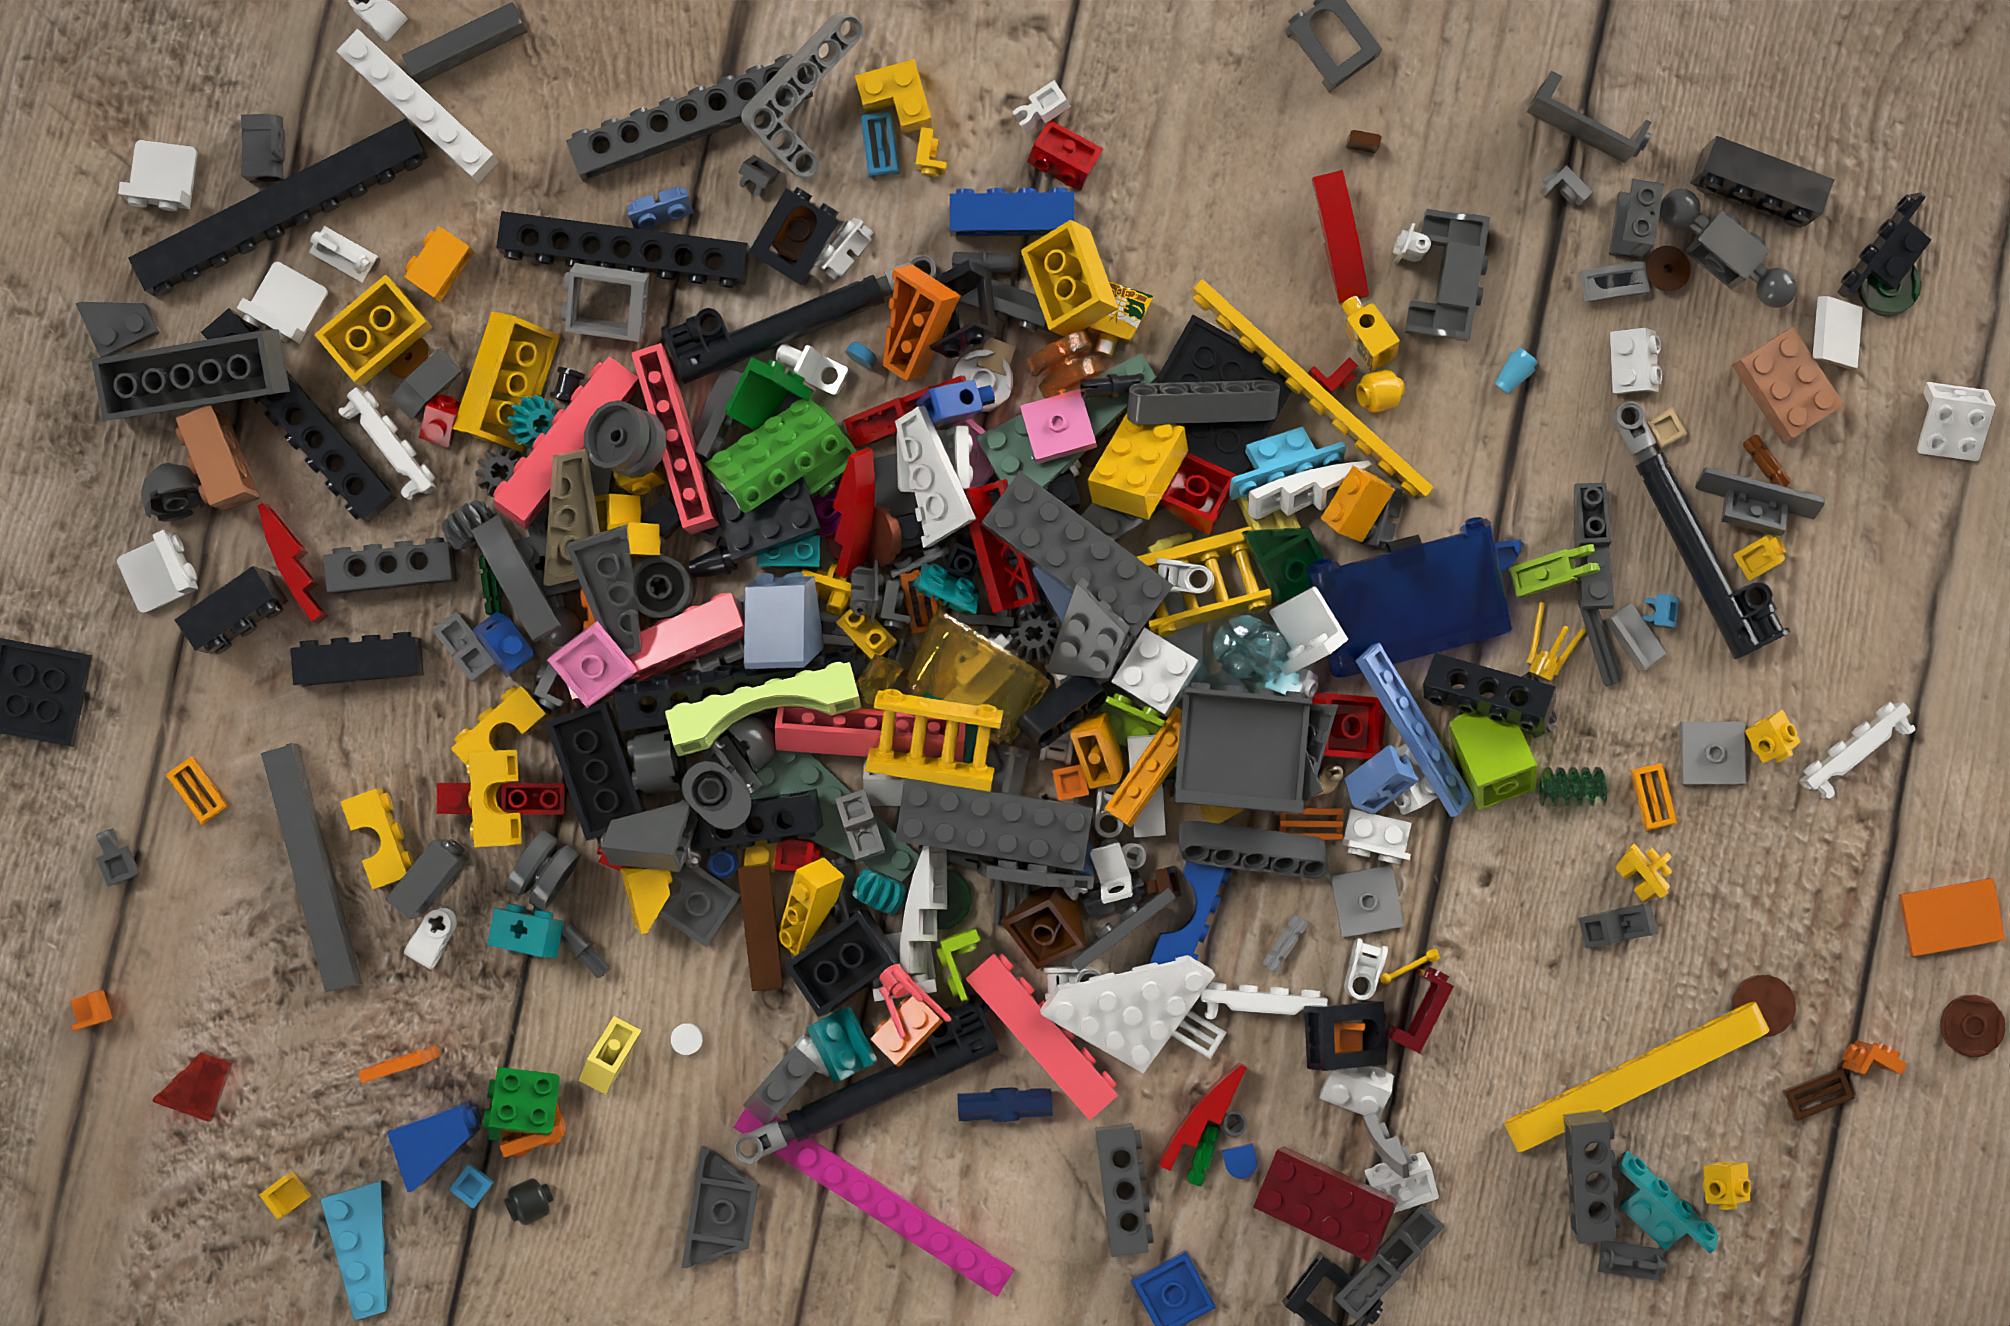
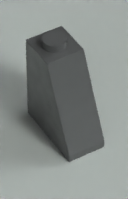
(651, 838)

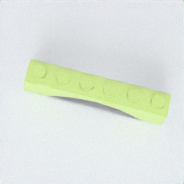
(699, 724)

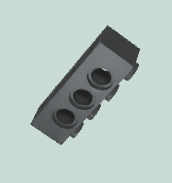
(340, 574)
(1580, 1131)
(1123, 1240)

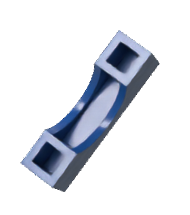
(1183, 942)

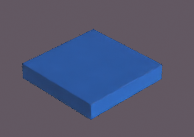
(1173, 1292)

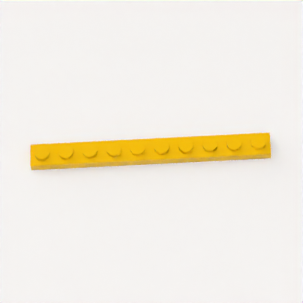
(1300, 382)

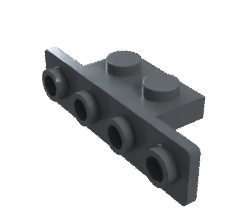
(1013, 305)
(713, 421)
(1758, 503)

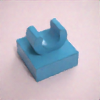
(1665, 612)
(471, 1185)

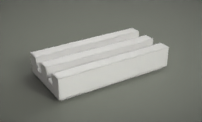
(1213, 1042)

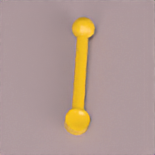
(1431, 955)

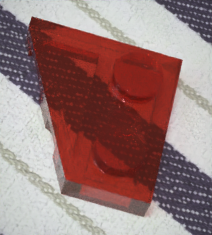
(197, 1087)

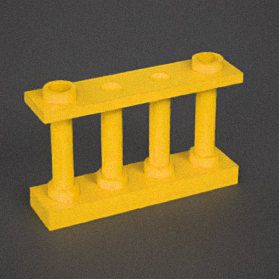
(1209, 552)
(929, 769)

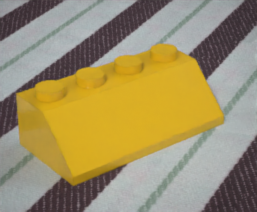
(507, 367)

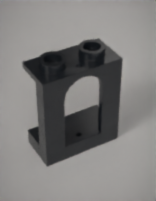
(826, 225)
(962, 280)
(1320, 1035)
(1297, 1296)

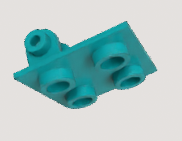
(958, 592)

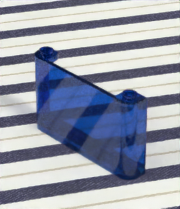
(1416, 598)

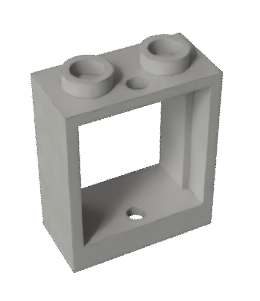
(625, 331)

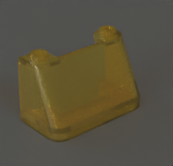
(972, 670)

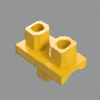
(832, 588)
(868, 637)
(1653, 882)

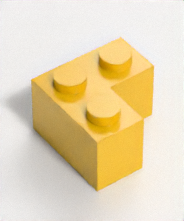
(898, 87)
(621, 509)

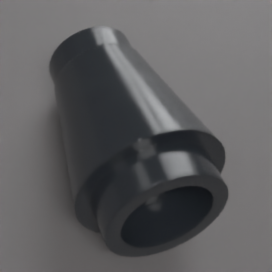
(713, 563)

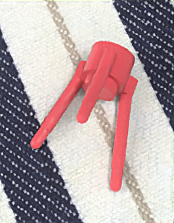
(899, 983)

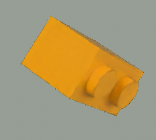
(438, 263)
(1357, 504)
(1098, 750)

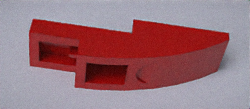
(510, 797)

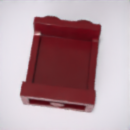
(1427, 1012)

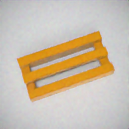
(206, 782)
(1643, 807)

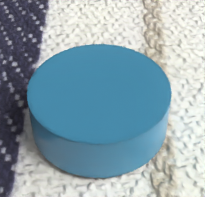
(861, 355)

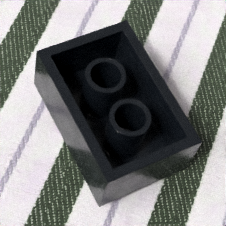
(232, 611)
(842, 963)

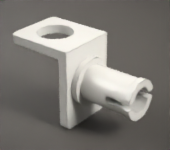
(811, 366)
(1112, 870)

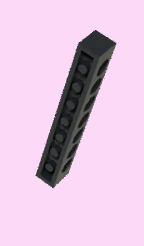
(516, 226)
(375, 495)
(635, 715)

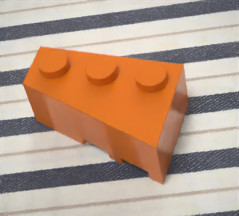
(918, 319)

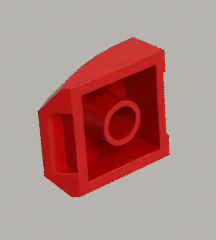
(1198, 493)
(1356, 725)

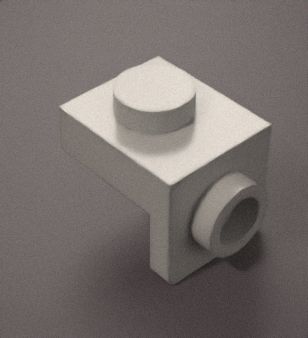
(548, 680)

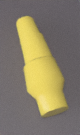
(1171, 541)

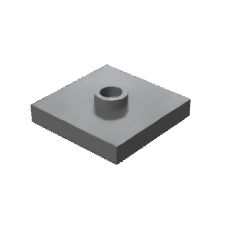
(1712, 752)
(1366, 901)

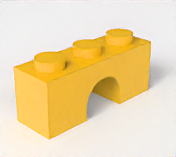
(517, 708)
(373, 811)
(490, 823)

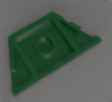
(1283, 559)

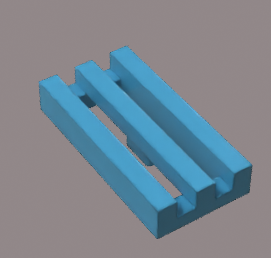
(883, 170)

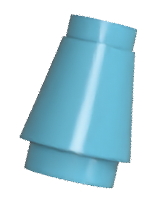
(1516, 370)

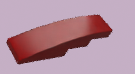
(1340, 236)
(879, 421)
(856, 504)
(287, 553)
(1209, 1107)

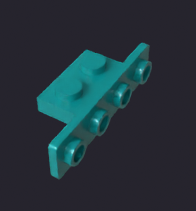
(1660, 1210)

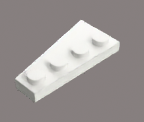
(937, 490)

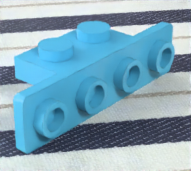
(1282, 457)

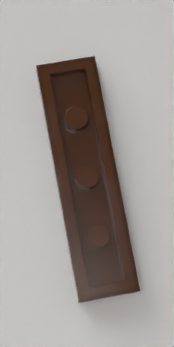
(760, 927)

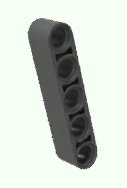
(1203, 402)
(1253, 849)

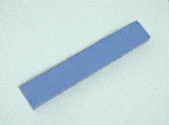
(1414, 729)

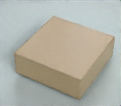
(995, 361)
(1666, 428)

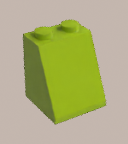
(1493, 759)

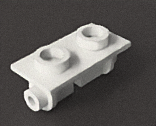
(1411, 245)
(342, 253)
(834, 254)

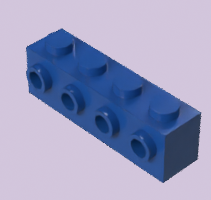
(1009, 213)

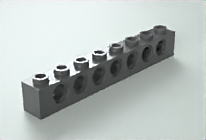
(678, 132)

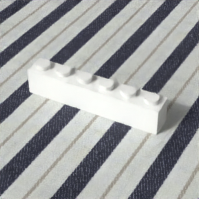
(417, 106)

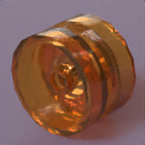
(1064, 364)

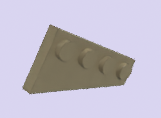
(570, 513)

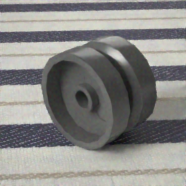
(625, 439)
(539, 867)

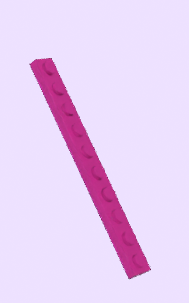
(890, 1209)

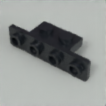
(1892, 251)

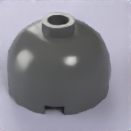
(171, 492)
(753, 740)

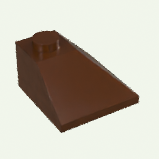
(1046, 926)

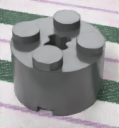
(678, 582)
(656, 763)

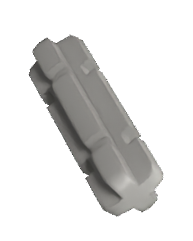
(1285, 943)

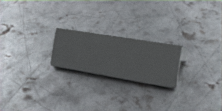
(464, 43)

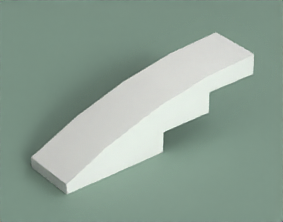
(1300, 490)
(924, 898)

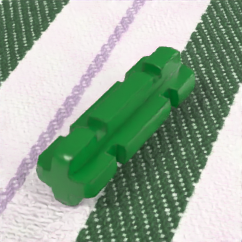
(1203, 1155)

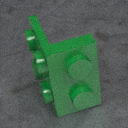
(763, 391)
(521, 1102)

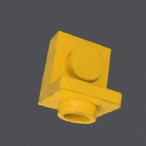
(926, 149)
(1760, 556)

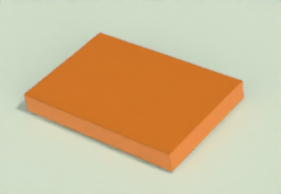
(1951, 917)
(399, 1063)

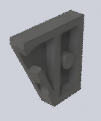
(117, 325)

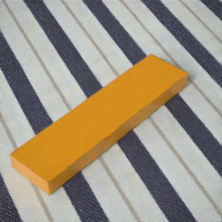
(1147, 772)

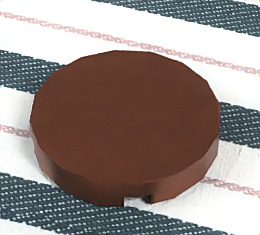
(885, 537)
(1772, 998)
(1972, 1025)

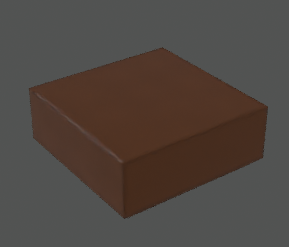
(1363, 141)

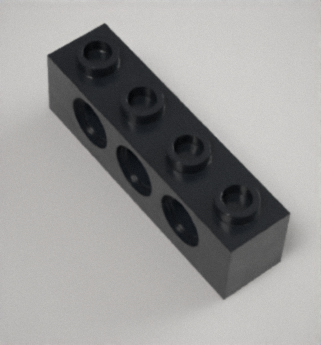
(1478, 680)
(802, 805)

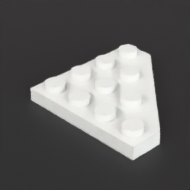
(1132, 1010)

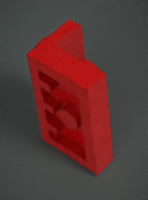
(1064, 155)

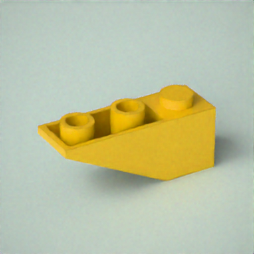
(809, 902)

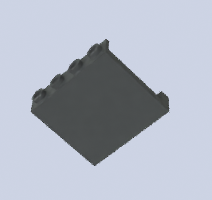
(1242, 748)

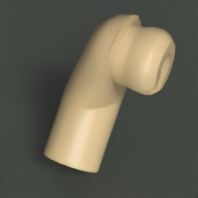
(1329, 778)

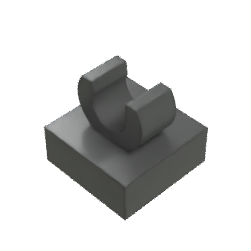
(758, 172)

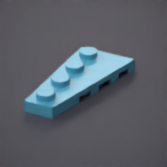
(359, 1244)

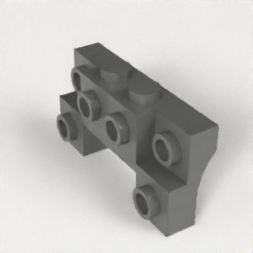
(1459, 276)

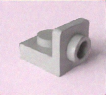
(1571, 186)

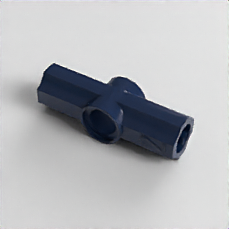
(1005, 1104)

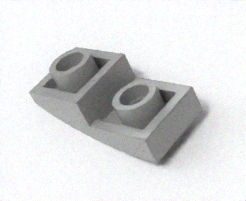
(1388, 1148)

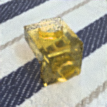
(878, 675)

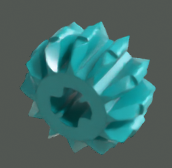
(530, 410)
(879, 891)

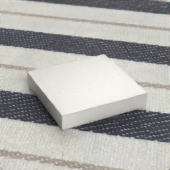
(1837, 332)

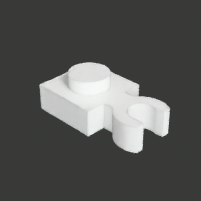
(1045, 104)

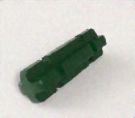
(490, 588)

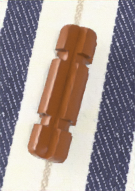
(1766, 461)

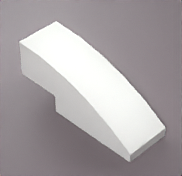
(1152, 819)

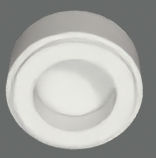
(686, 1038)

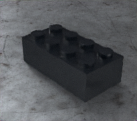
(1761, 182)
(595, 767)

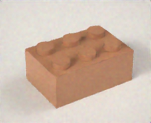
(1788, 385)
(216, 458)

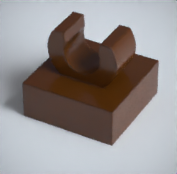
(1165, 878)

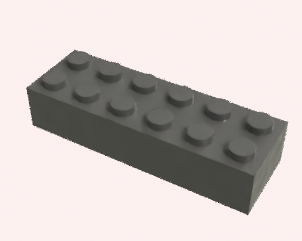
(190, 375)
(1073, 549)
(994, 824)

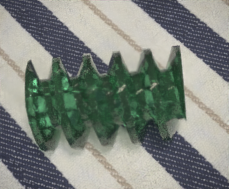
(1572, 785)

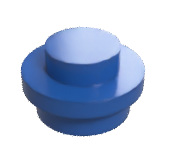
(723, 864)

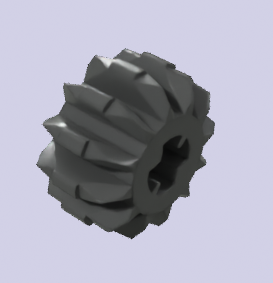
(489, 473)
(459, 524)
(1038, 629)

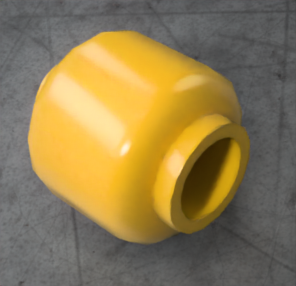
(1380, 391)

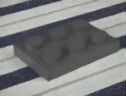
(698, 903)

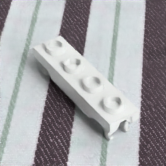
(382, 432)
(1865, 740)
(1248, 999)

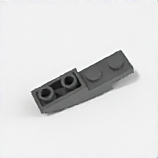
(1593, 527)

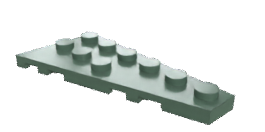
(1009, 445)
(802, 772)

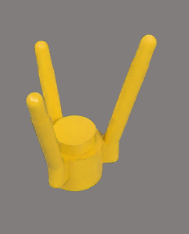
(1546, 663)

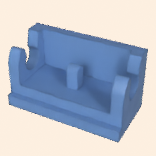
(1380, 780)

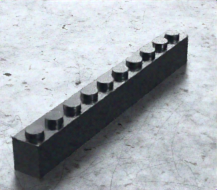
(278, 208)

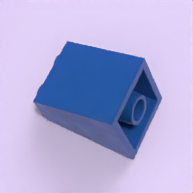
(432, 1141)

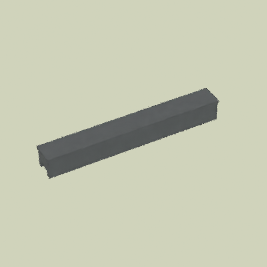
(311, 867)

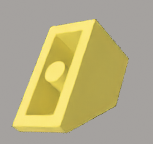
(609, 1055)

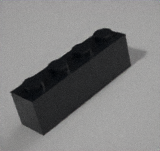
(356, 661)

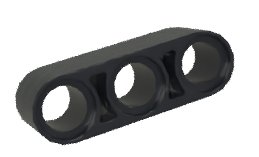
(1062, 710)

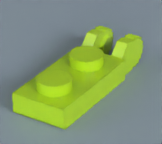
(1551, 571)

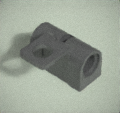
(262, 147)

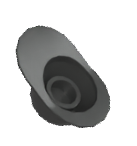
(716, 795)

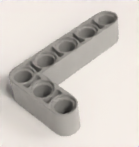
(797, 90)

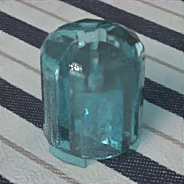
(1249, 637)

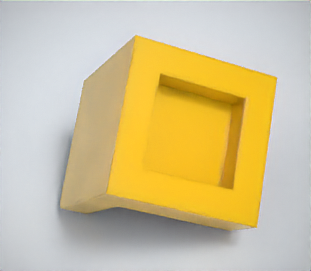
(285, 1195)

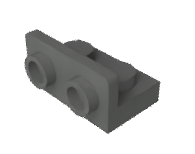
(892, 602)

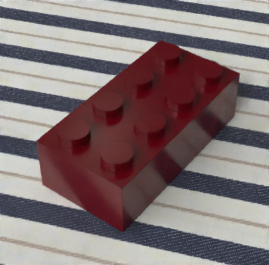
(1325, 1203)

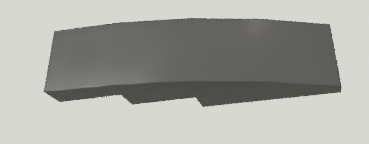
(516, 578)
(1389, 1262)

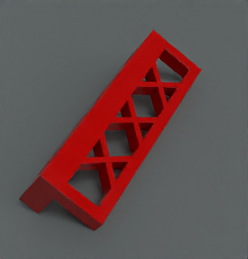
(992, 555)

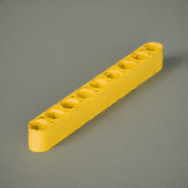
(1639, 1075)

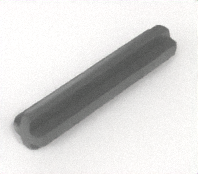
(1600, 646)

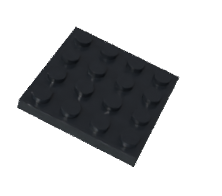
(1210, 356)

